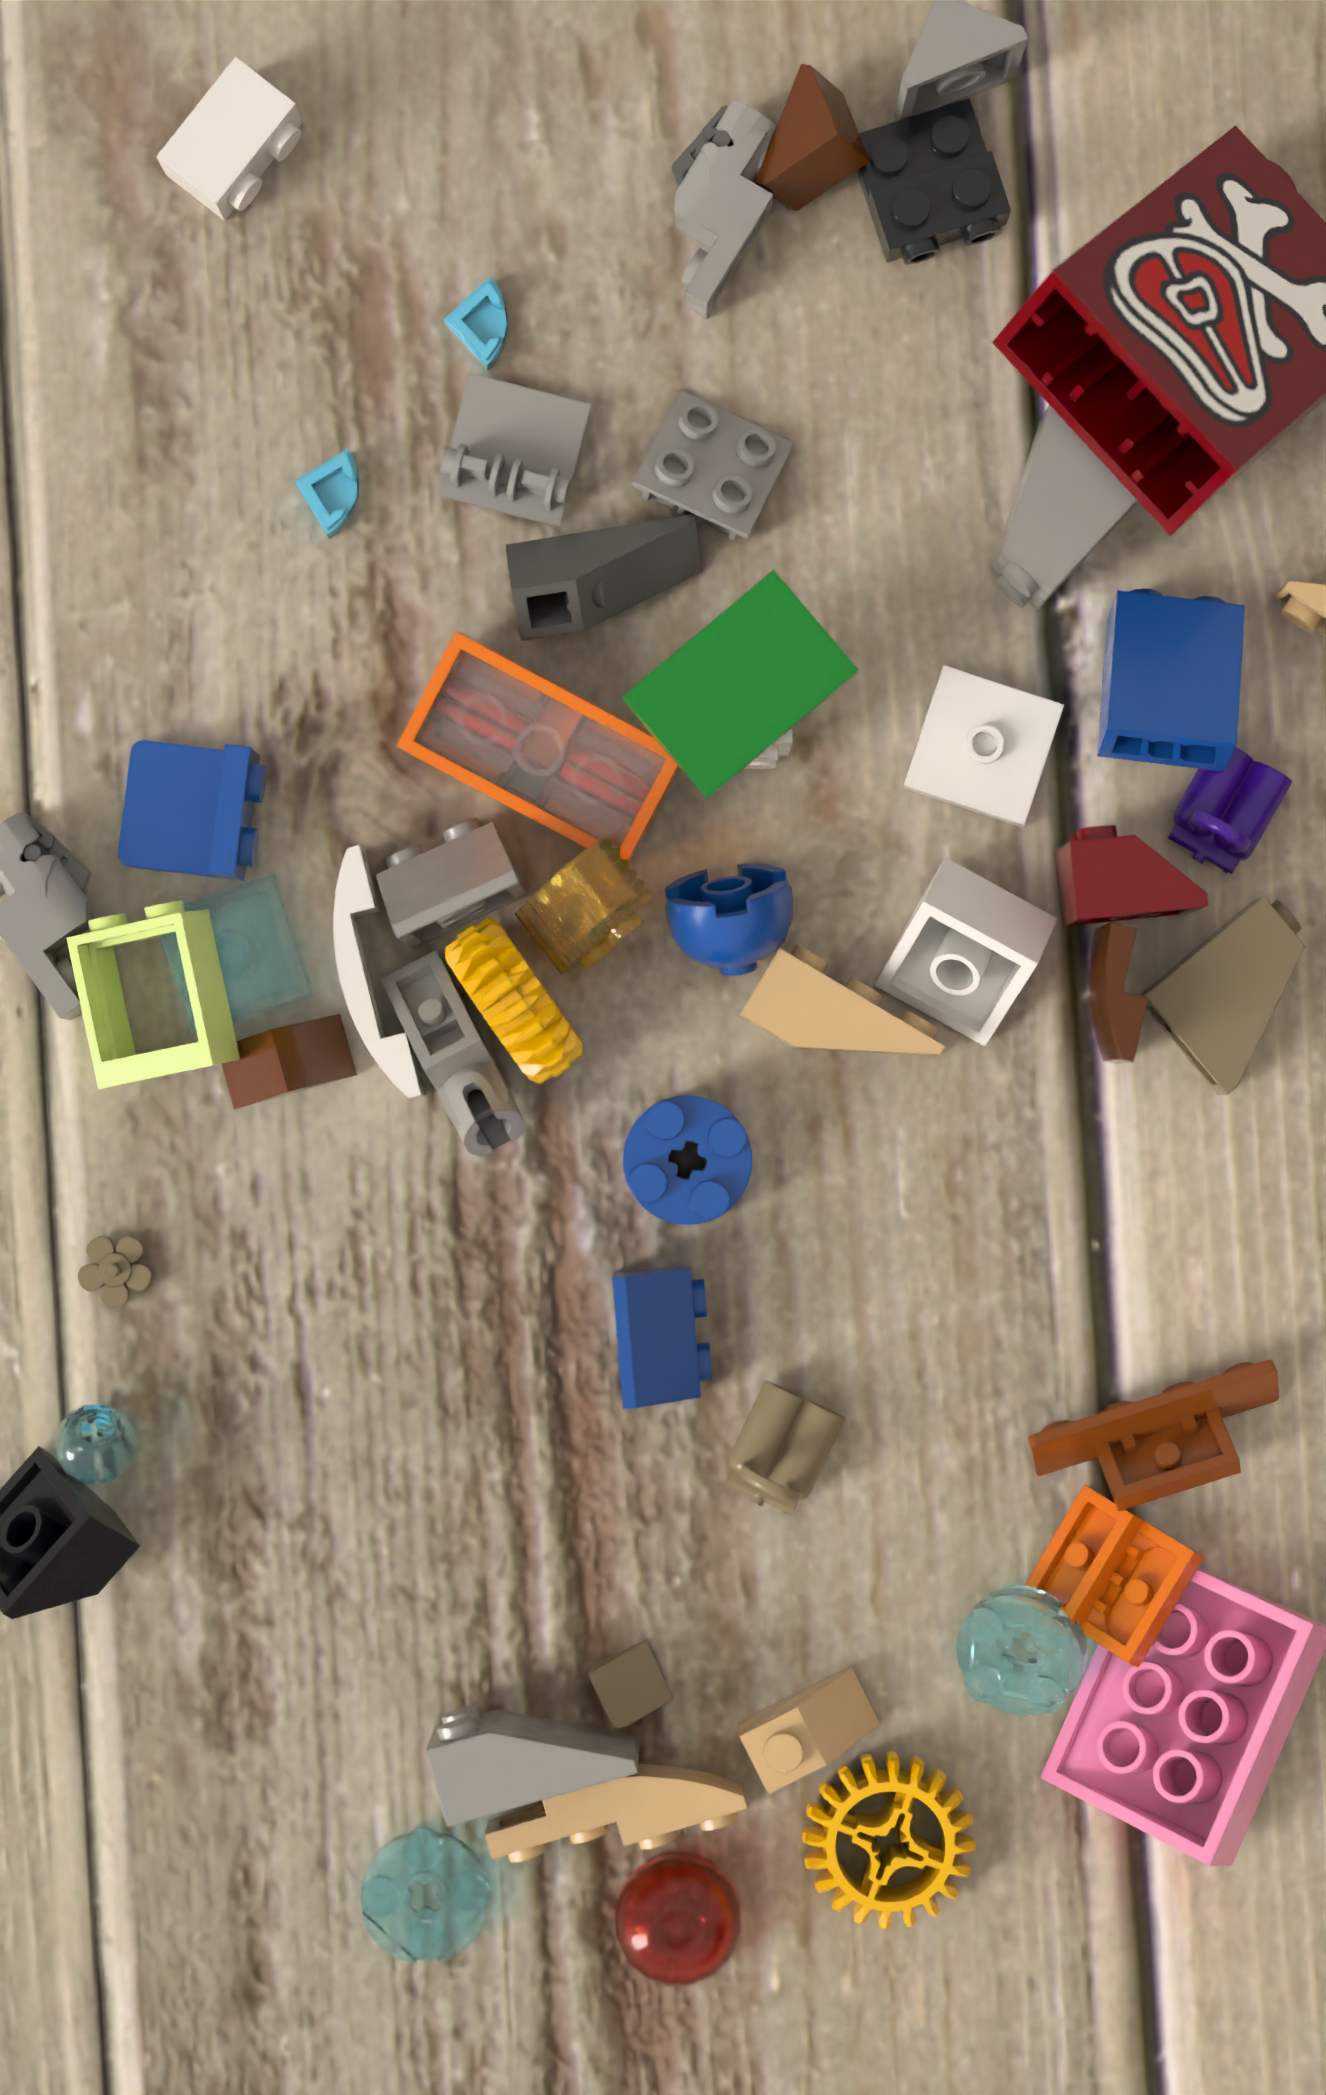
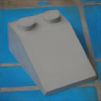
(449, 883)
(517, 1759)

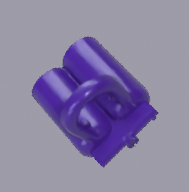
(1228, 810)

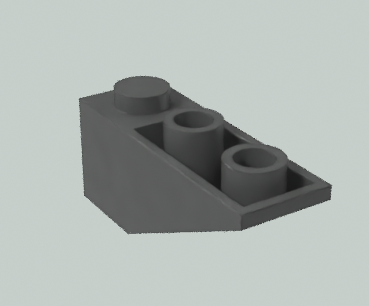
(595, 574)

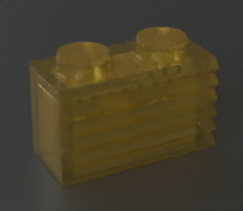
(586, 908)

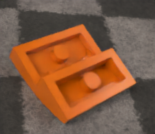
(1114, 1574)

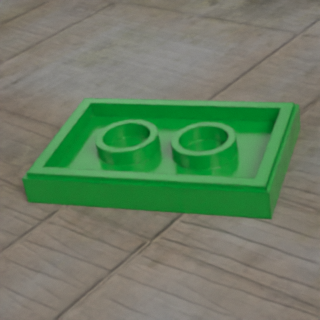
(740, 684)

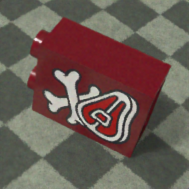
(1185, 329)

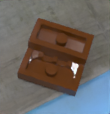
(1114, 1014)

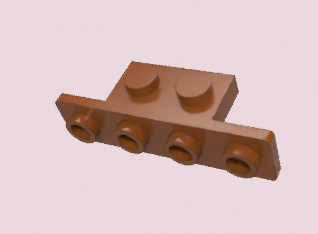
(1162, 1440)

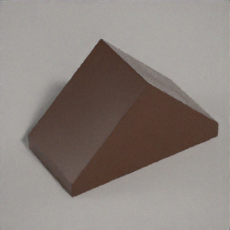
(812, 143)
(289, 1061)

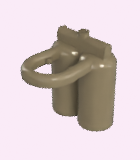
(782, 1447)

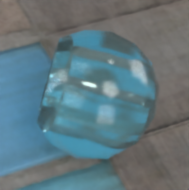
(95, 1443)

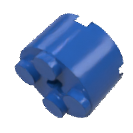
(706, 1191)

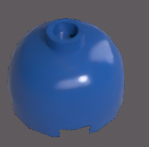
(730, 918)

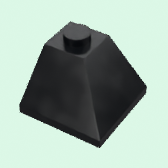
(55, 1539)

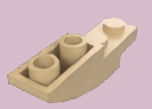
(643, 1805)

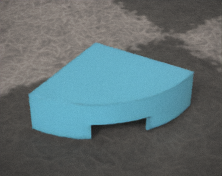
(481, 323)
(332, 491)

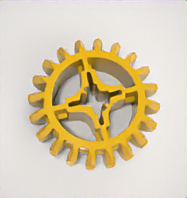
(513, 1001)
(916, 1853)

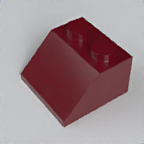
(1119, 880)

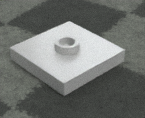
(983, 746)

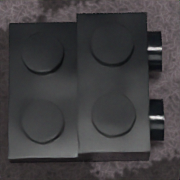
(932, 183)

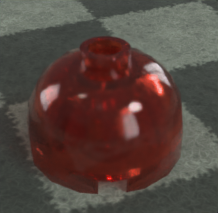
(678, 1918)

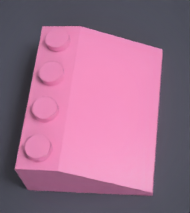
(1197, 1724)

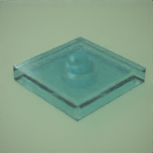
(254, 948)

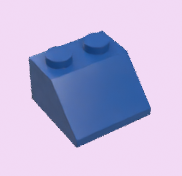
(659, 1335)

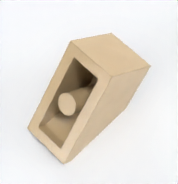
(807, 1729)

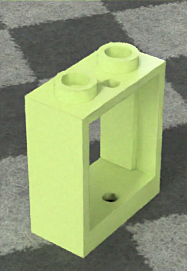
(105, 1006)

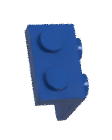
(191, 809)

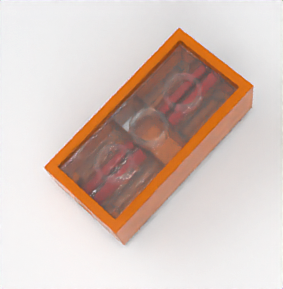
(539, 747)

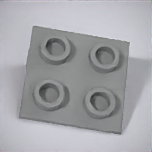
(514, 450)
(712, 465)

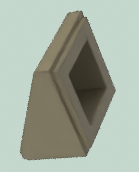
(629, 1685)

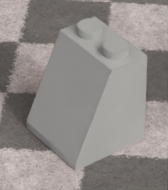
(1058, 514)

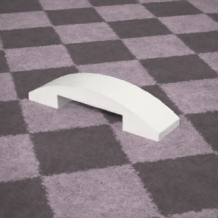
(355, 898)

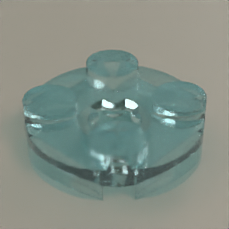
(996, 1675)
(425, 1933)

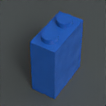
(1171, 680)

